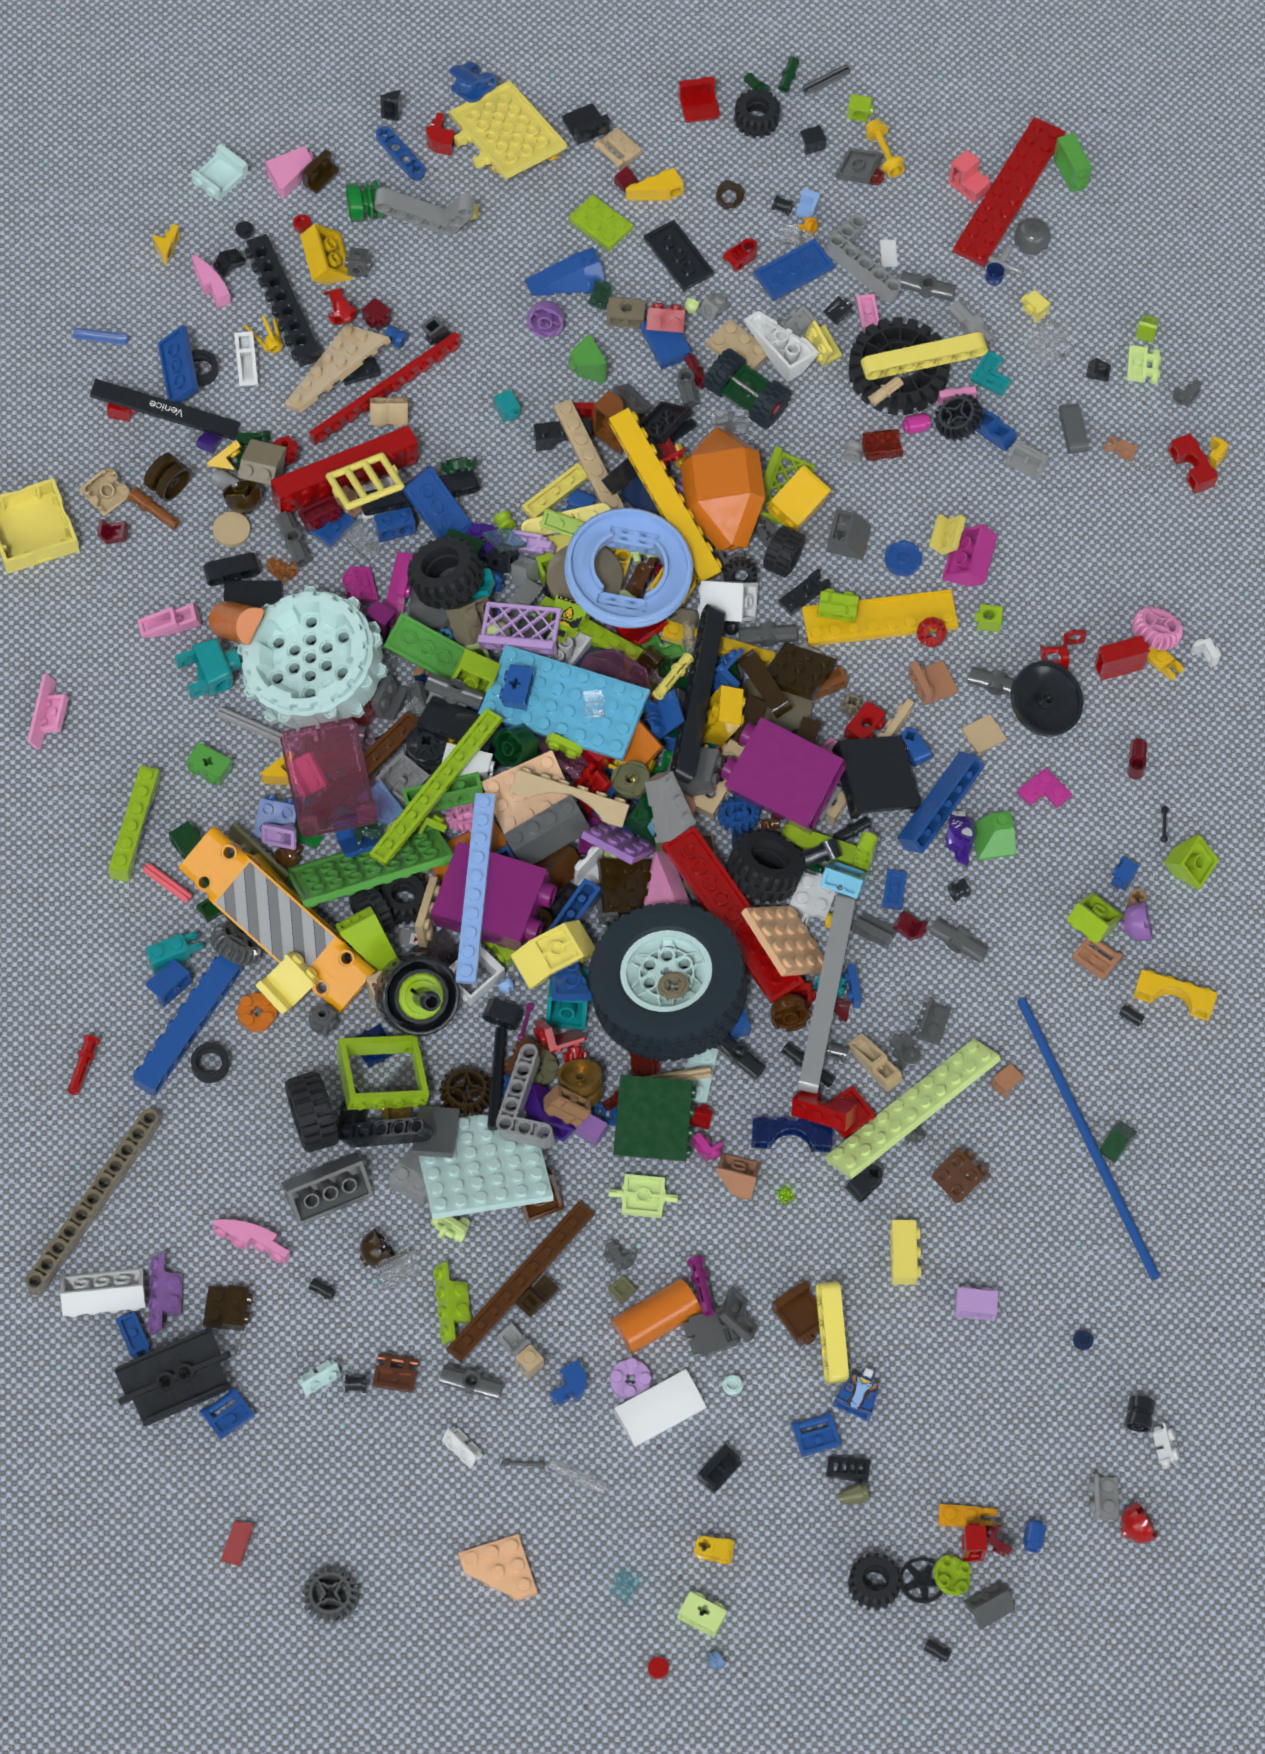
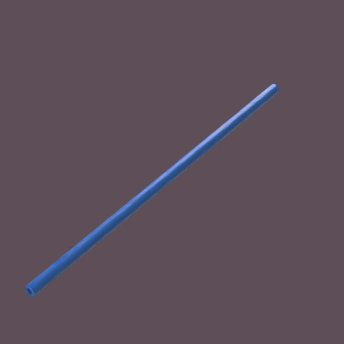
(1088, 1139)

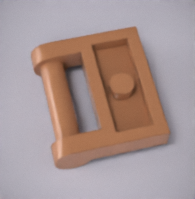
(1095, 961)

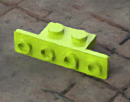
(451, 1301)

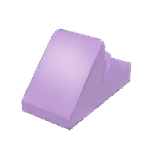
(279, 836)

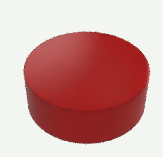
(301, 223)
(658, 1668)

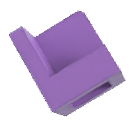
(592, 1129)

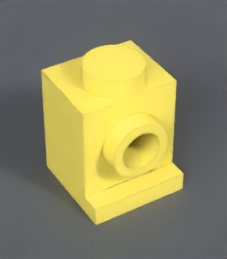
(1035, 305)

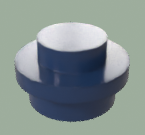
(1083, 1340)

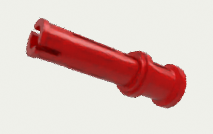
(85, 1056)

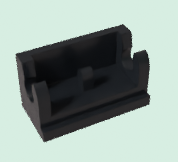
(719, 1469)

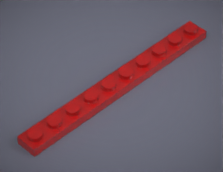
(385, 388)

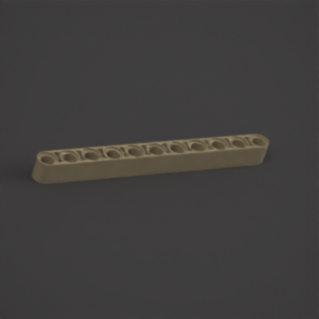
(92, 1210)

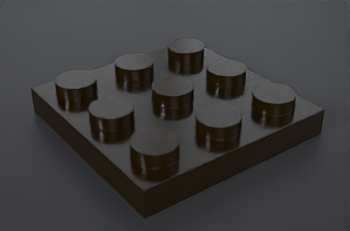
(800, 670)
(623, 884)

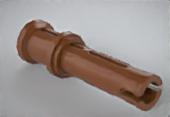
(147, 503)

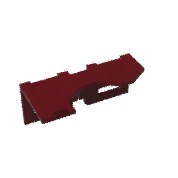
(842, 1011)

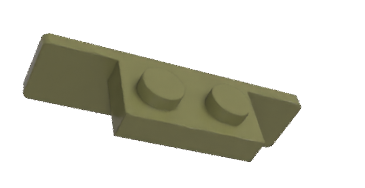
(252, 847)

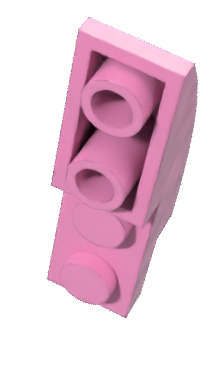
(246, 1234)

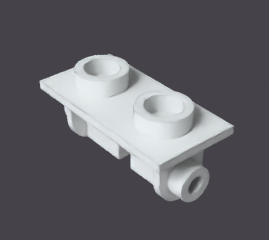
(1165, 1437)
(455, 1440)

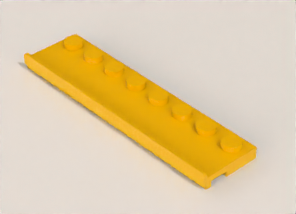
(881, 618)

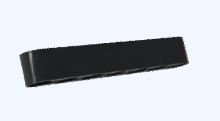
(457, 483)

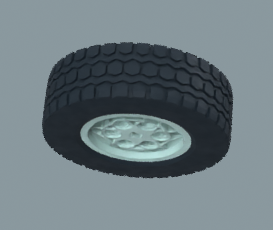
(642, 1018)

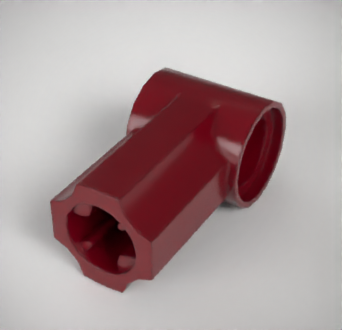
(1137, 758)

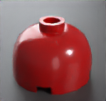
(1137, 1524)

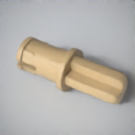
(885, 390)

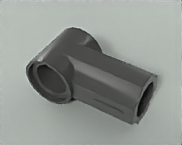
(687, 388)

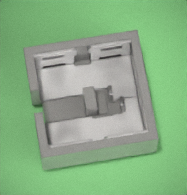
(402, 774)

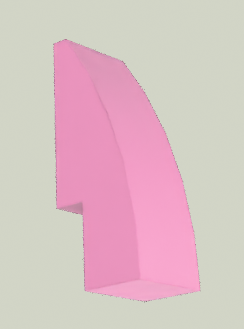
(211, 282)
(170, 621)

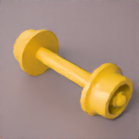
(893, 165)

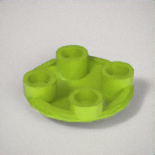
(952, 1575)

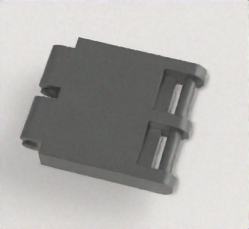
(709, 1334)

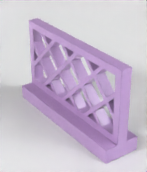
(532, 645)

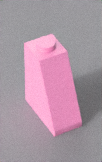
(287, 170)

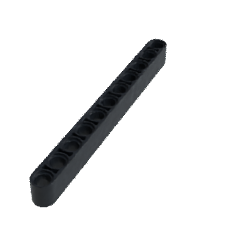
(697, 693)

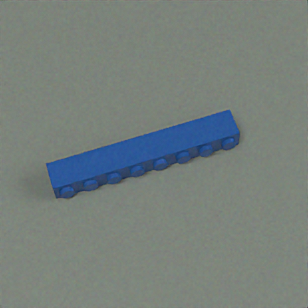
(186, 1025)

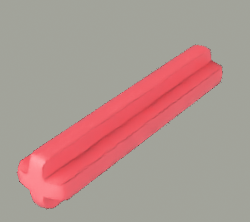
(167, 882)

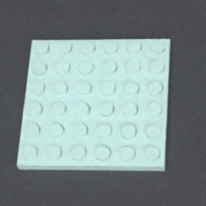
(484, 1172)

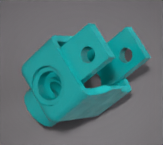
(213, 667)

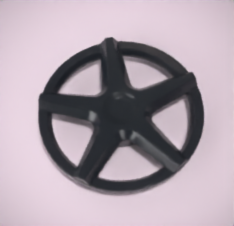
(921, 1580)

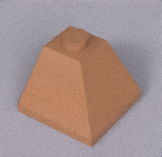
(738, 1174)

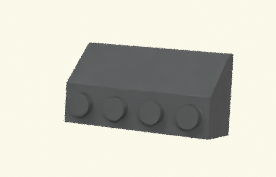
(547, 831)
(327, 1189)

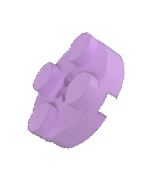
(626, 1368)

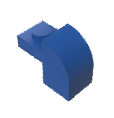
(575, 1384)

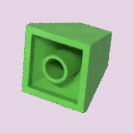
(588, 361)
(995, 836)

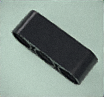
(231, 568)

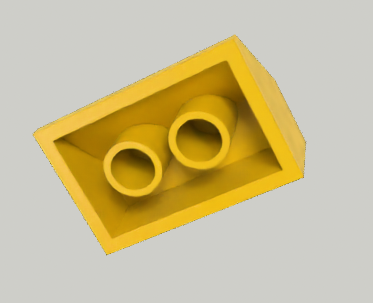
(325, 255)

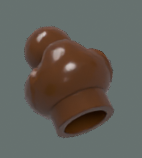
(287, 856)

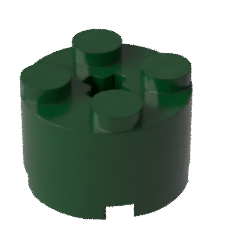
(515, 745)

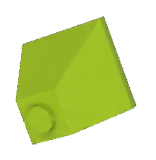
(1192, 861)

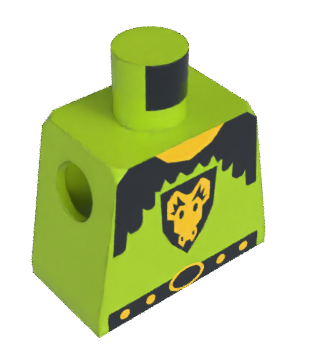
(572, 618)

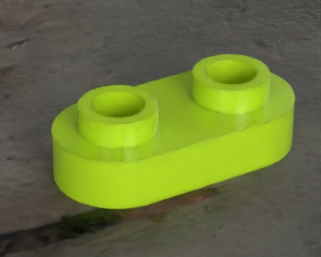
(560, 743)

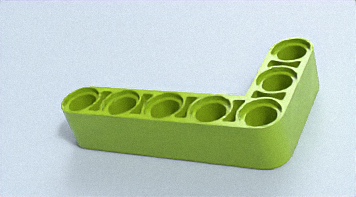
(856, 856)

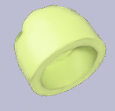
(691, 305)

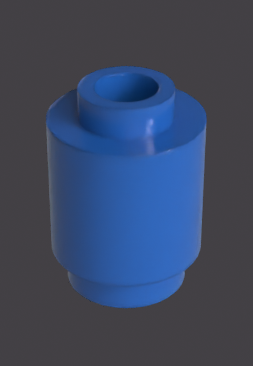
(1034, 1536)

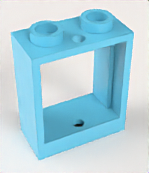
(849, 877)

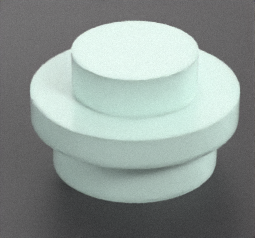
(732, 1385)

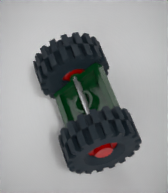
(747, 389)

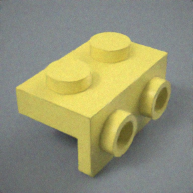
(947, 533)

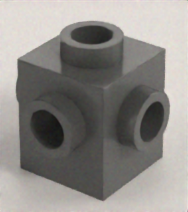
(358, 262)
(322, 1019)

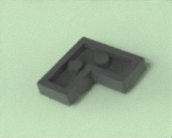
(733, 1315)

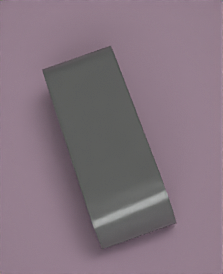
(1073, 428)

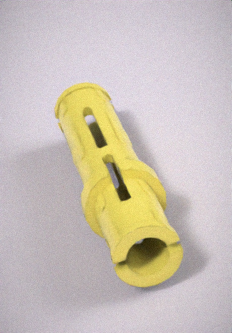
(677, 670)

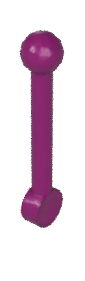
(529, 1007)

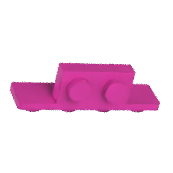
(399, 584)

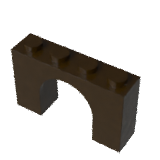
(754, 710)

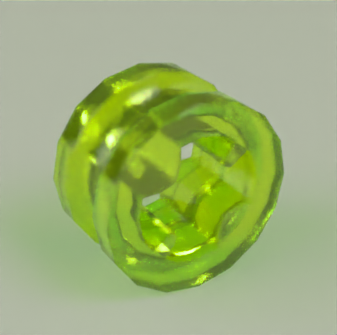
(785, 1195)

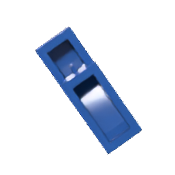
(996, 432)

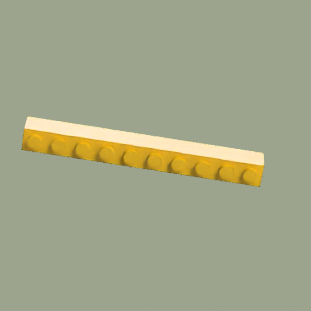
(662, 491)

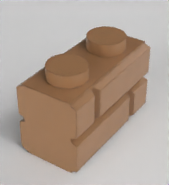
(567, 1105)

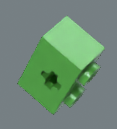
(209, 764)

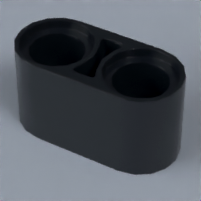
(502, 1014)

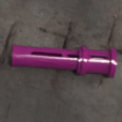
(699, 1278)

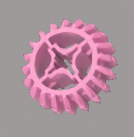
(1157, 628)

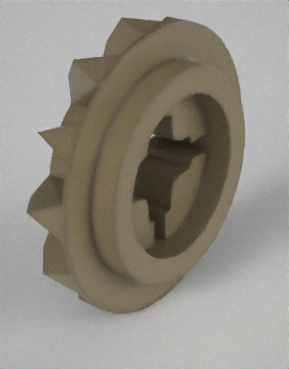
(674, 978)

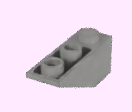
(524, 595)

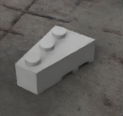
(669, 806)

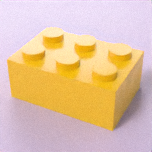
(723, 715)

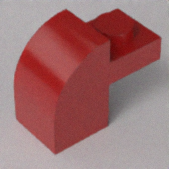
(440, 139)

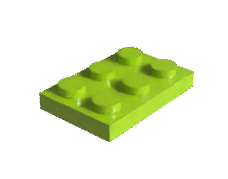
(600, 222)

